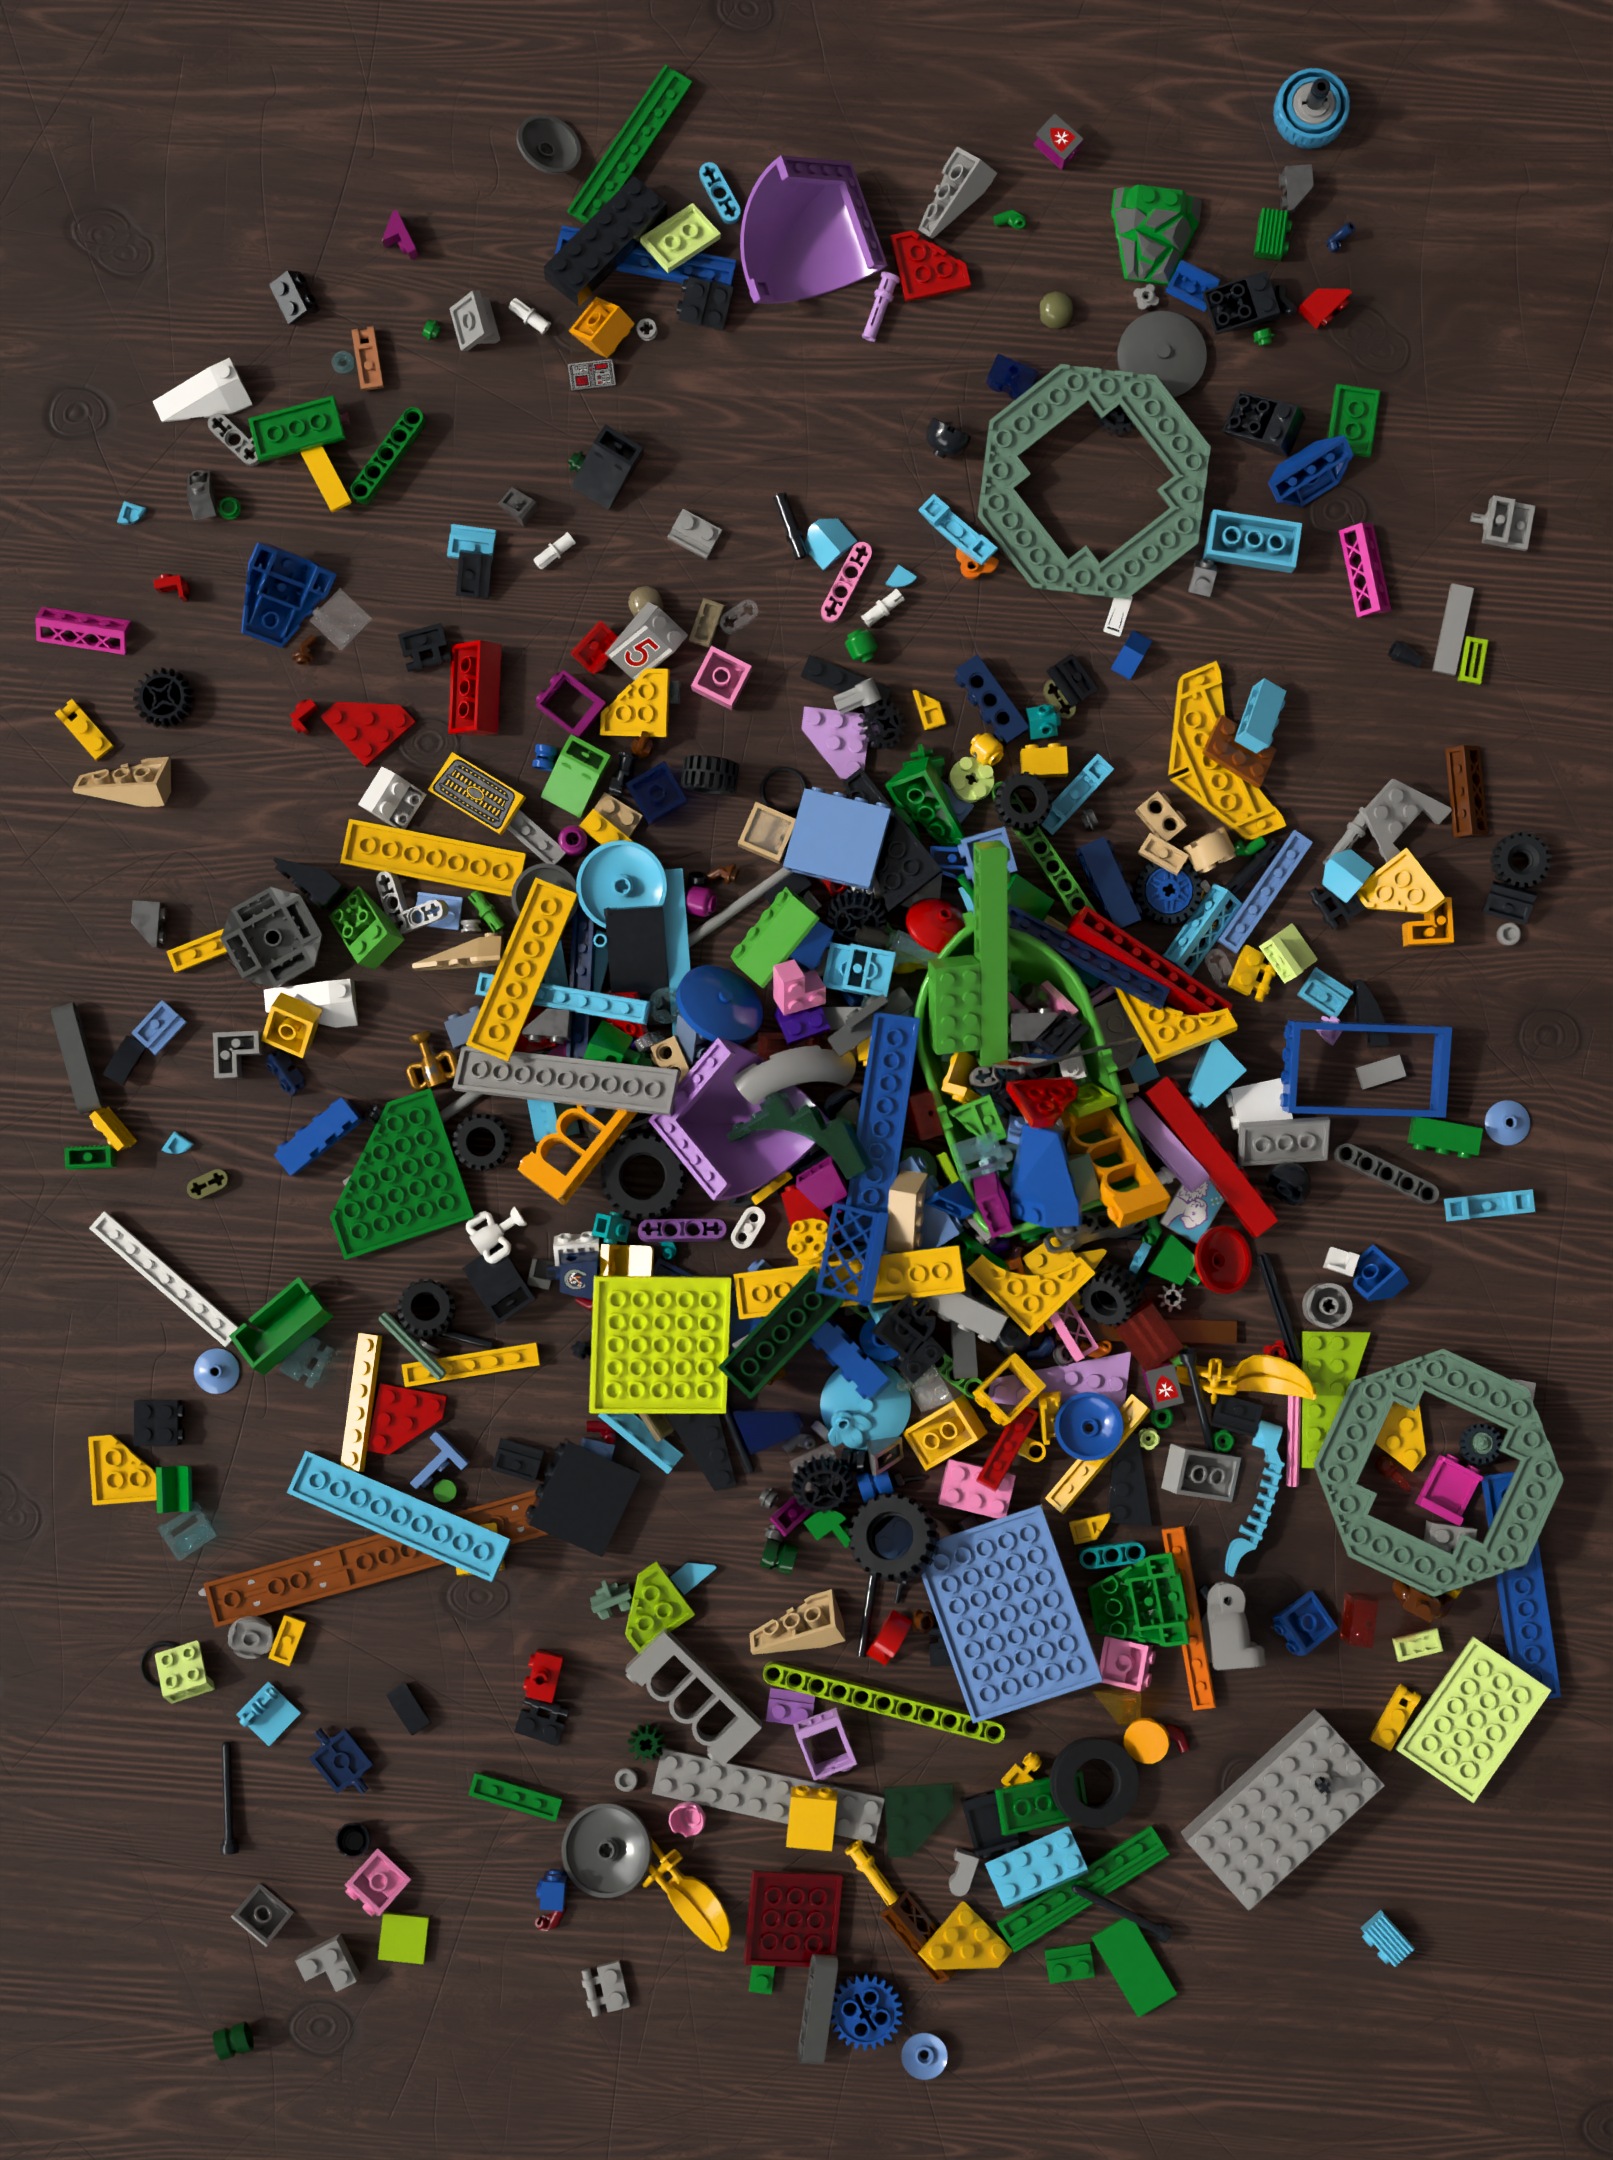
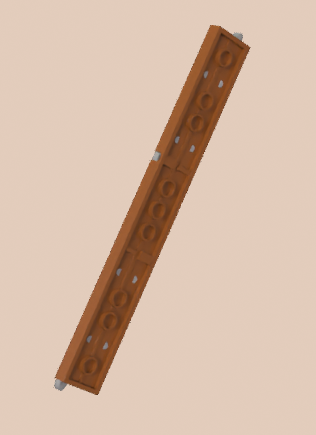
(347, 1566)

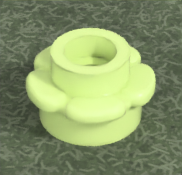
(1154, 1438)

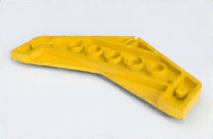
(1211, 785)

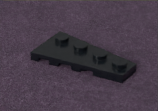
(1127, 1487)

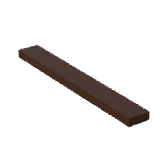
(1186, 1330)

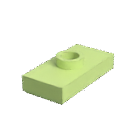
(1417, 1644)

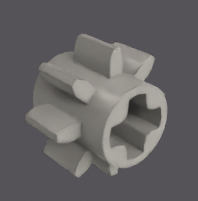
(1168, 1292)

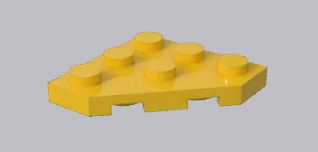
(639, 707)
(1401, 887)
(1403, 1436)
(118, 1473)
(964, 1943)

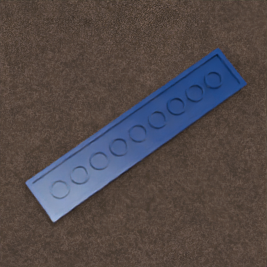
(882, 1114)
(1523, 1603)

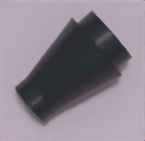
(1403, 653)

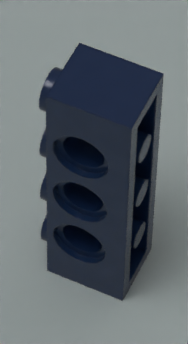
(977, 669)

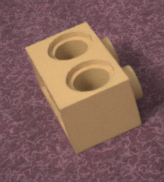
(1155, 822)
(676, 1060)

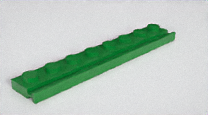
(631, 143)
(1104, 1876)

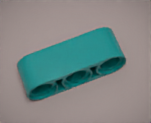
(1100, 1554)

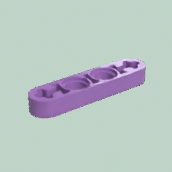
(682, 1234)

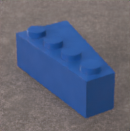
(318, 1136)
(851, 1359)

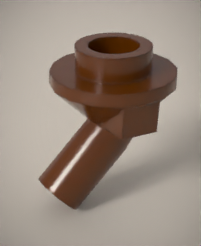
(302, 655)
(642, 745)
(729, 873)

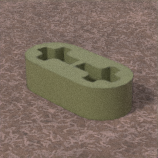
(1051, 699)
(205, 1179)

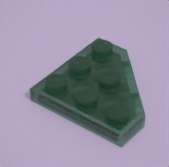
(914, 1814)

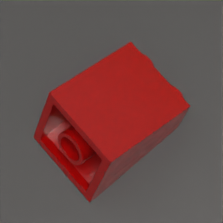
(801, 1208)

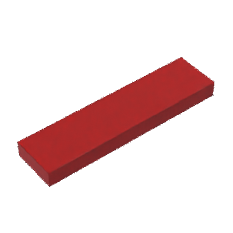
(1007, 1449)

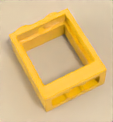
(1024, 1374)

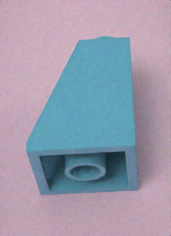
(1213, 1074)

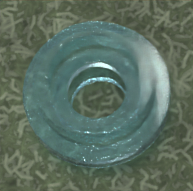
(339, 356)

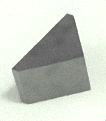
(518, 506)
(884, 1453)

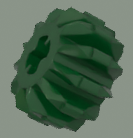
(648, 1750)

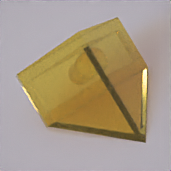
(1121, 1704)

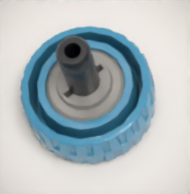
(1311, 108)

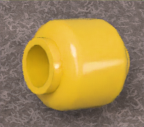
(986, 749)

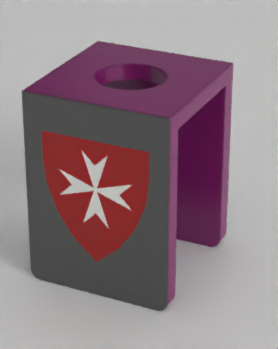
(1058, 141)
(1163, 1386)

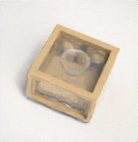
(767, 832)

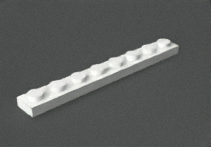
(164, 1278)

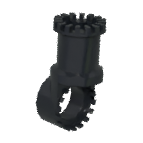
(624, 770)

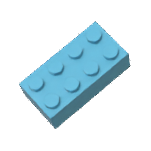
(1252, 541)
(1036, 1867)

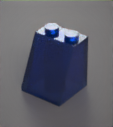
(766, 1426)

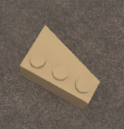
(906, 1211)

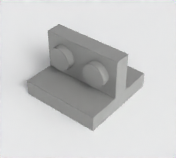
(474, 321)

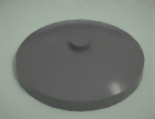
(1164, 347)
(606, 1850)

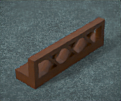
(1463, 791)
(905, 1928)

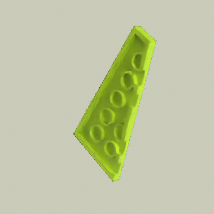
(1330, 1365)

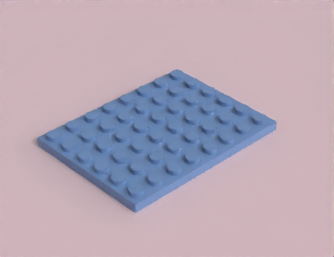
(1009, 1615)

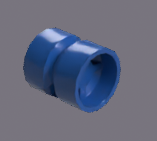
(872, 1485)

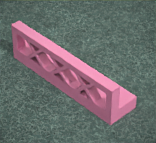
(1066, 1336)

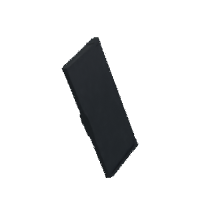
(637, 952)

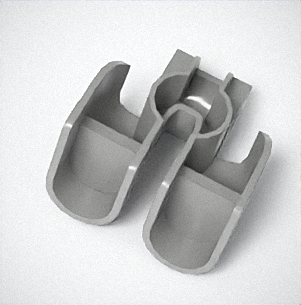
(1228, 1631)

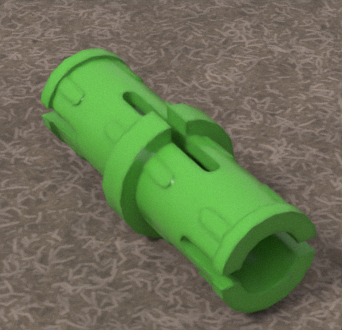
(486, 911)

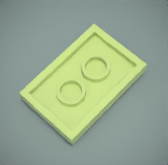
(680, 238)

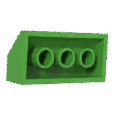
(774, 936)

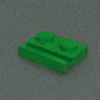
(1069, 1962)

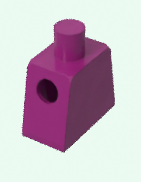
(823, 1184)

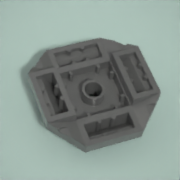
(249, 931)

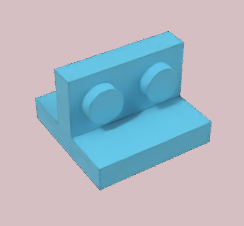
(545, 1116)

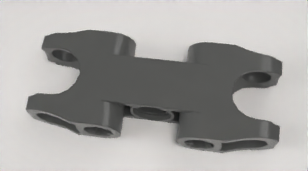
(1075, 1236)

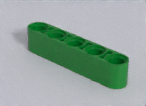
(388, 445)

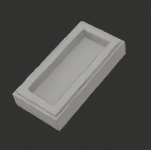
(1380, 1072)

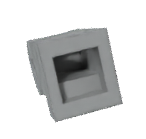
(961, 1880)

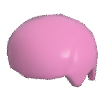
(687, 1819)

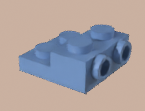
(966, 849)

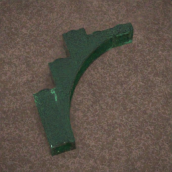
(835, 1138)

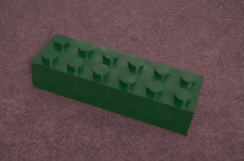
(781, 1334)

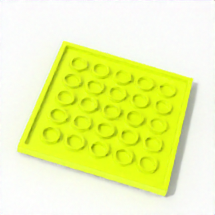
(659, 1344)

